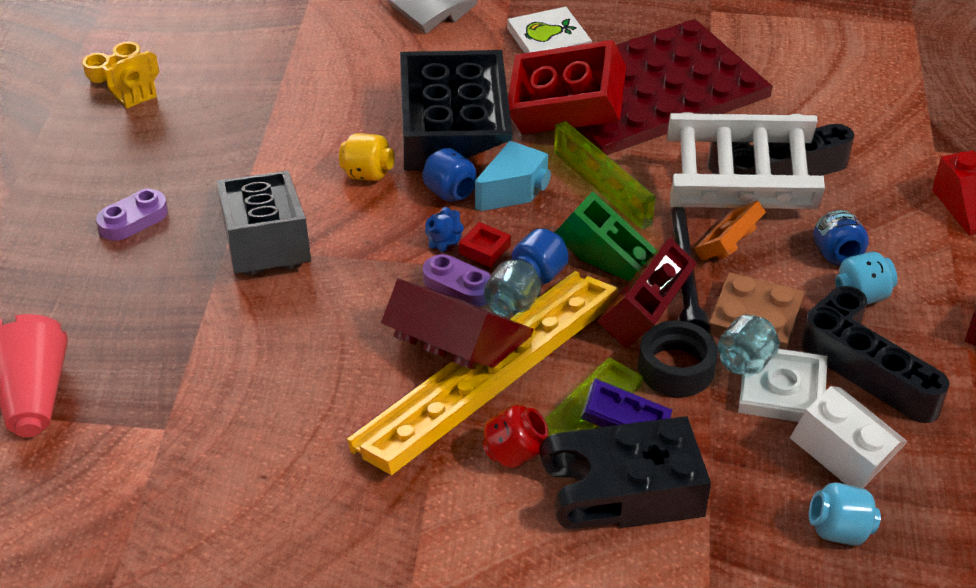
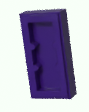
(614, 406)

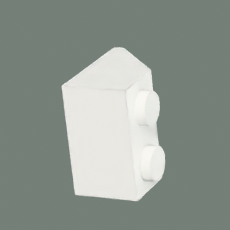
(846, 437)

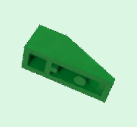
(605, 239)

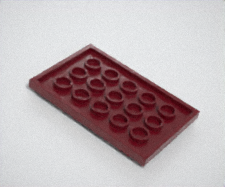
(675, 73)

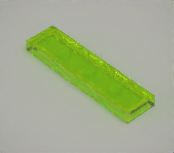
(604, 175)

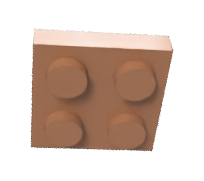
(760, 298)

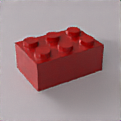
(568, 85)

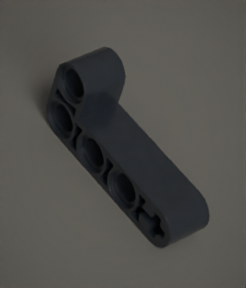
(824, 155)
(871, 360)

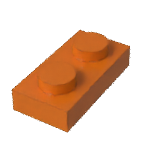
(734, 226)

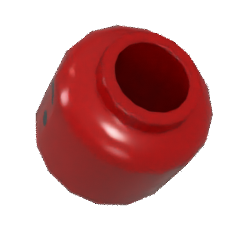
(514, 435)

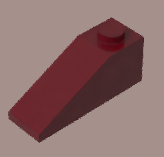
(647, 294)

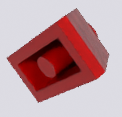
(957, 187)

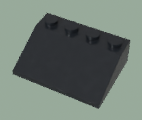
(452, 103)

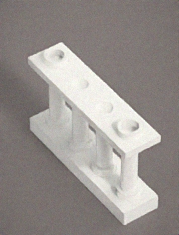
(736, 190)

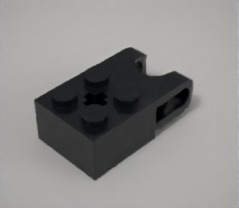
(628, 474)

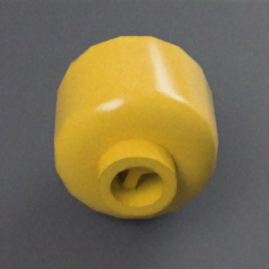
(366, 157)

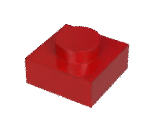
(484, 244)

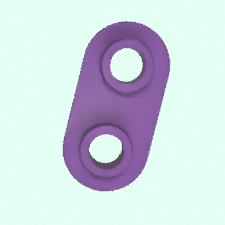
(132, 214)
(455, 279)

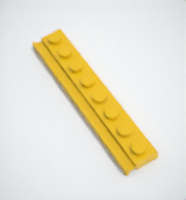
(457, 391)

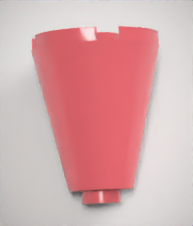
(30, 372)

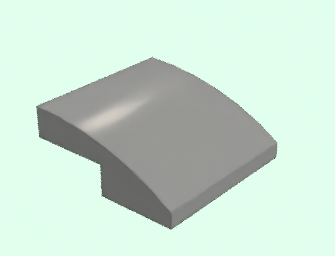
(429, 13)

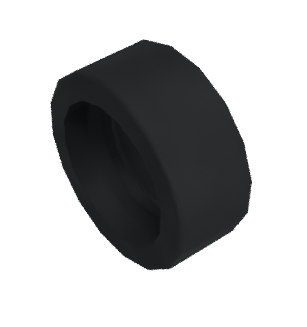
(676, 380)

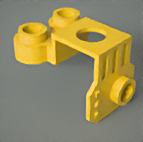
(126, 71)

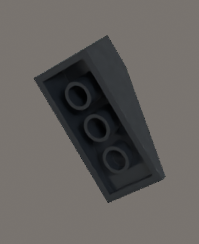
(264, 222)

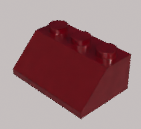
(452, 326)

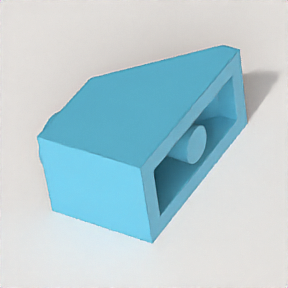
(512, 177)

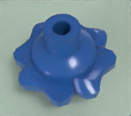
(444, 229)

